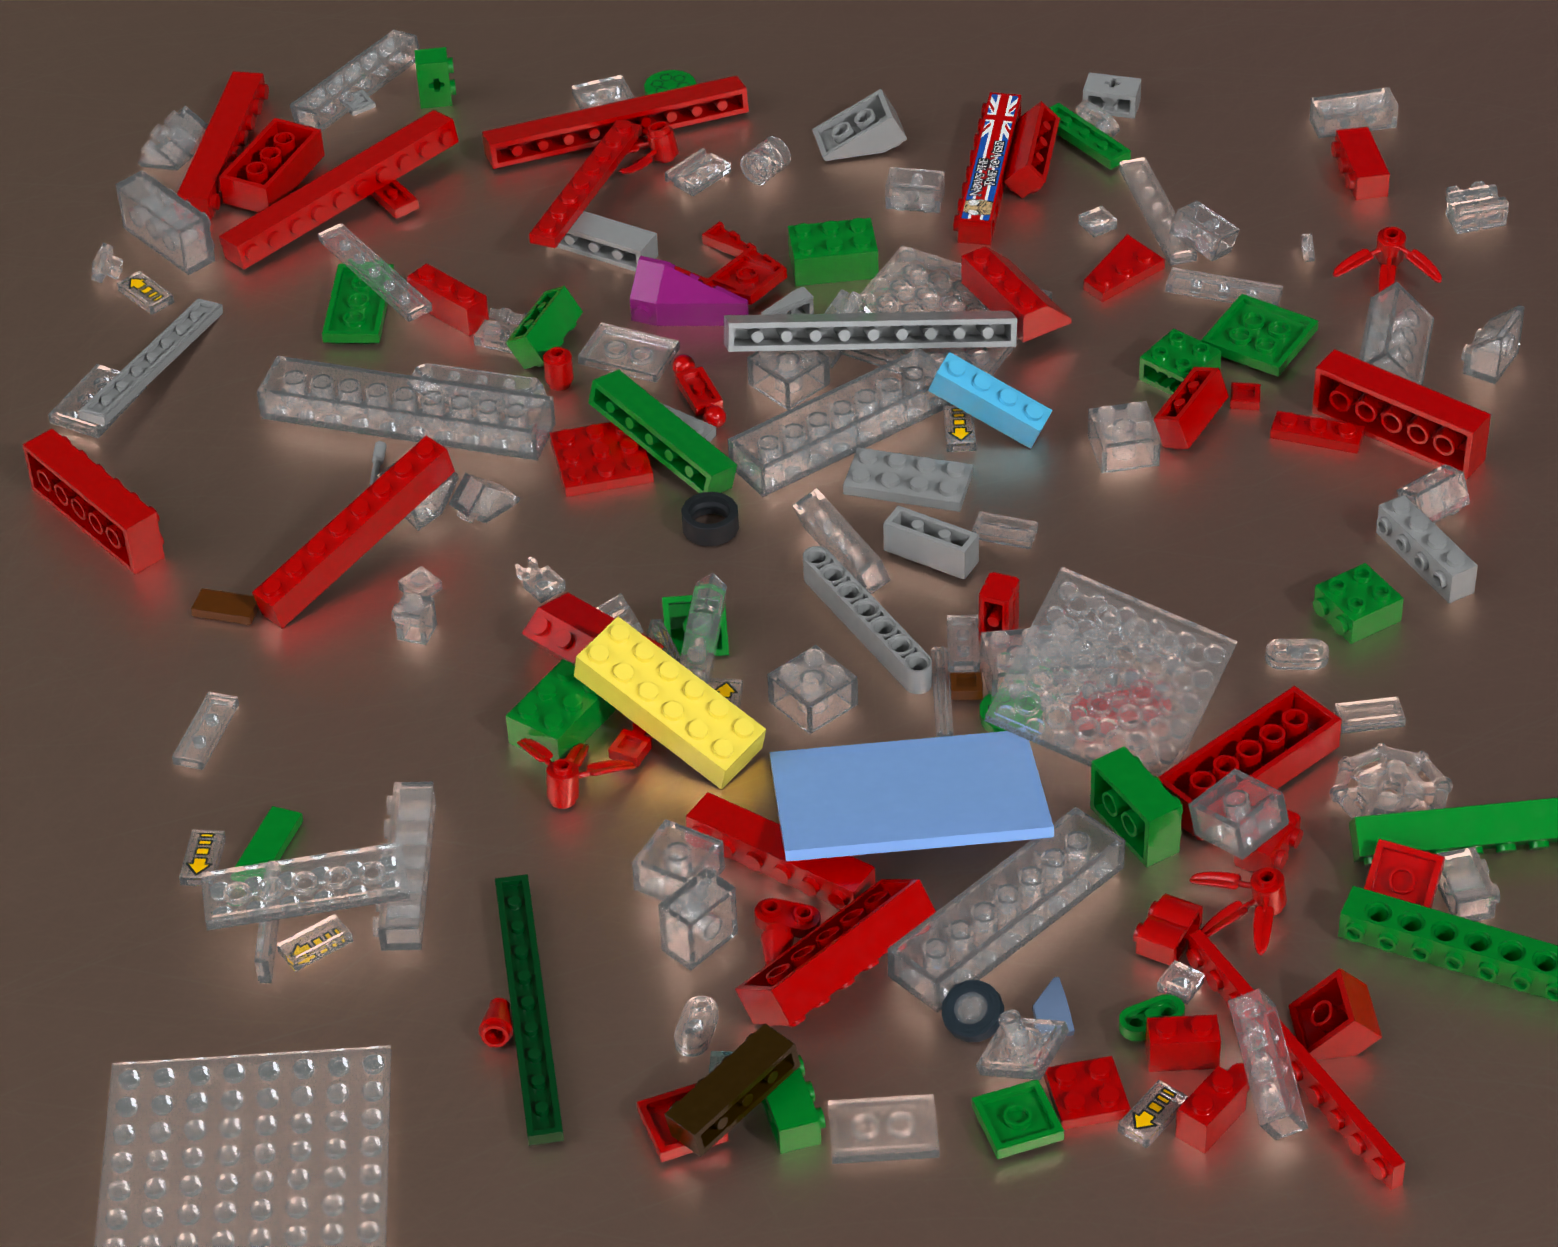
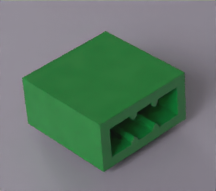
(1173, 358)
(1358, 603)

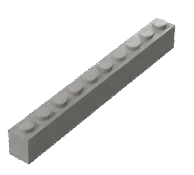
(869, 331)

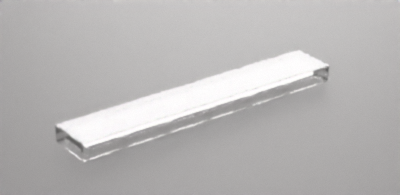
(1155, 209)
(375, 272)

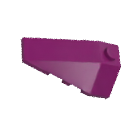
(674, 299)

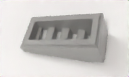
(797, 302)

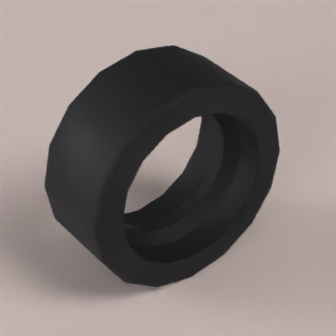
(714, 533)

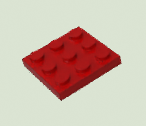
(599, 459)

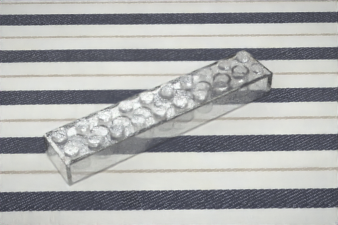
(406, 407)

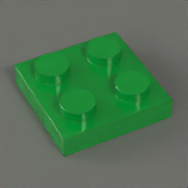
(1017, 1119)

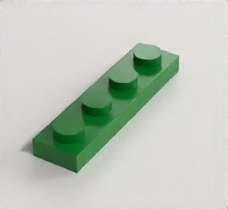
(1089, 138)

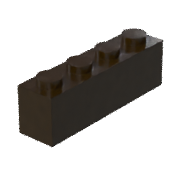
(732, 1089)

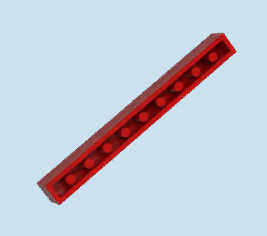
(588, 126)
(338, 189)

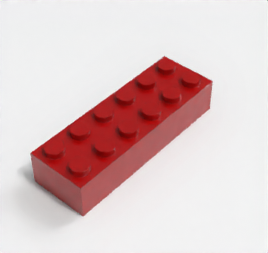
(1401, 413)
(94, 501)
(1266, 745)
(834, 953)

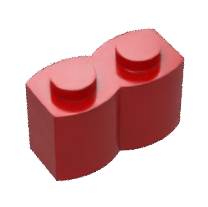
(1167, 929)

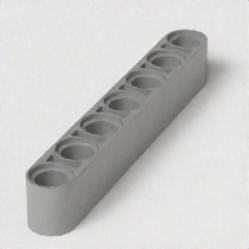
(867, 620)

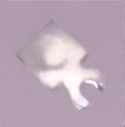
(540, 583)

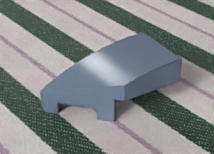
(1054, 1005)

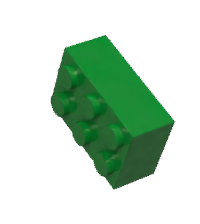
(833, 251)
(558, 712)
(1136, 806)

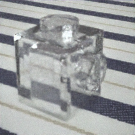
(415, 618)

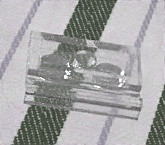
(698, 172)

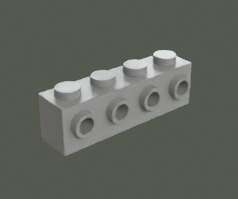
(1426, 549)

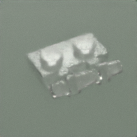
(496, 333)

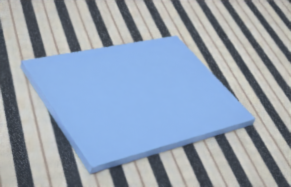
(908, 795)

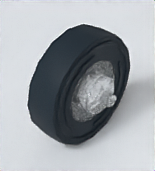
(972, 1010)

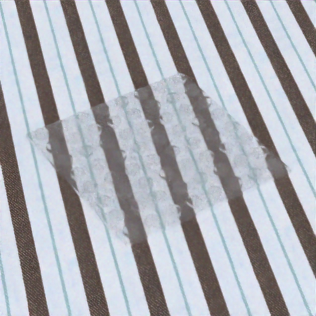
(248, 1151)

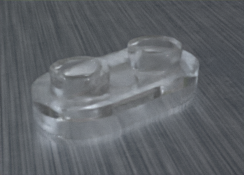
(1097, 118)
(1297, 654)
(699, 1019)

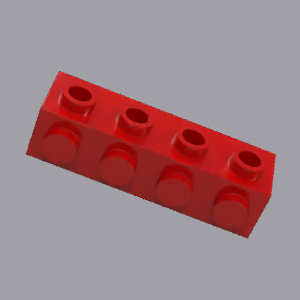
(1031, 150)

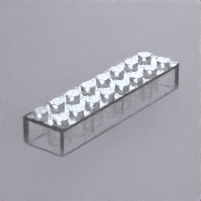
(837, 423)
(1006, 908)

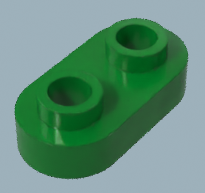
(1134, 1018)

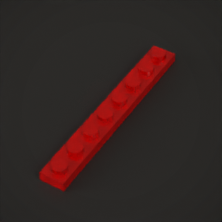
(585, 184)

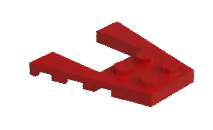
(746, 275)

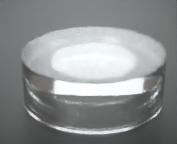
(1307, 247)

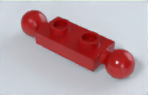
(699, 391)

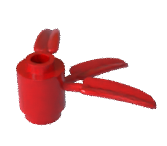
(661, 143)
(1390, 254)
(564, 774)
(1267, 898)

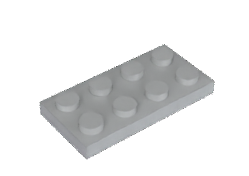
(908, 479)

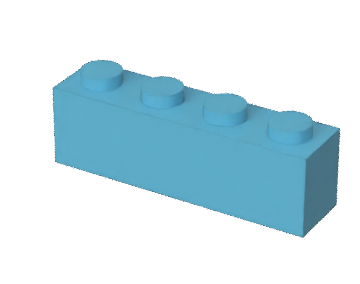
(990, 400)

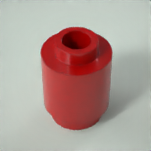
(558, 368)

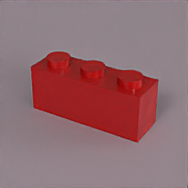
(1361, 163)
(451, 299)
(1191, 407)

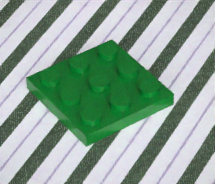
(1261, 334)

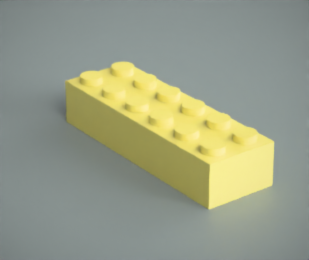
(669, 702)

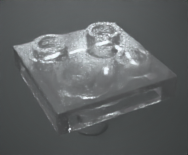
(1022, 1047)

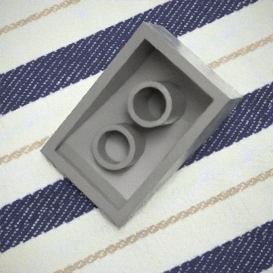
(861, 129)

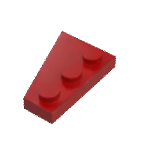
(1122, 268)

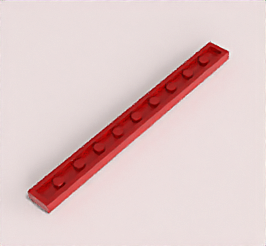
(1309, 1075)

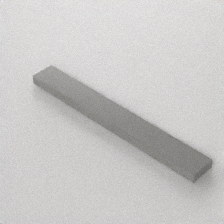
(150, 362)

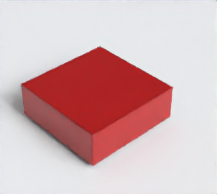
(1245, 396)

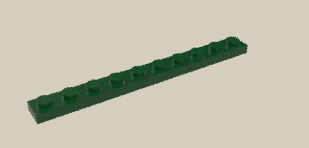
(529, 1011)

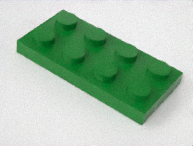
(354, 310)

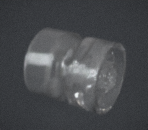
(765, 160)

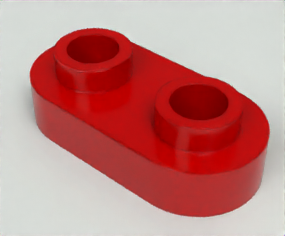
(798, 916)

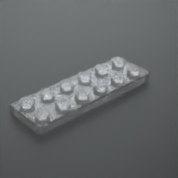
(304, 885)

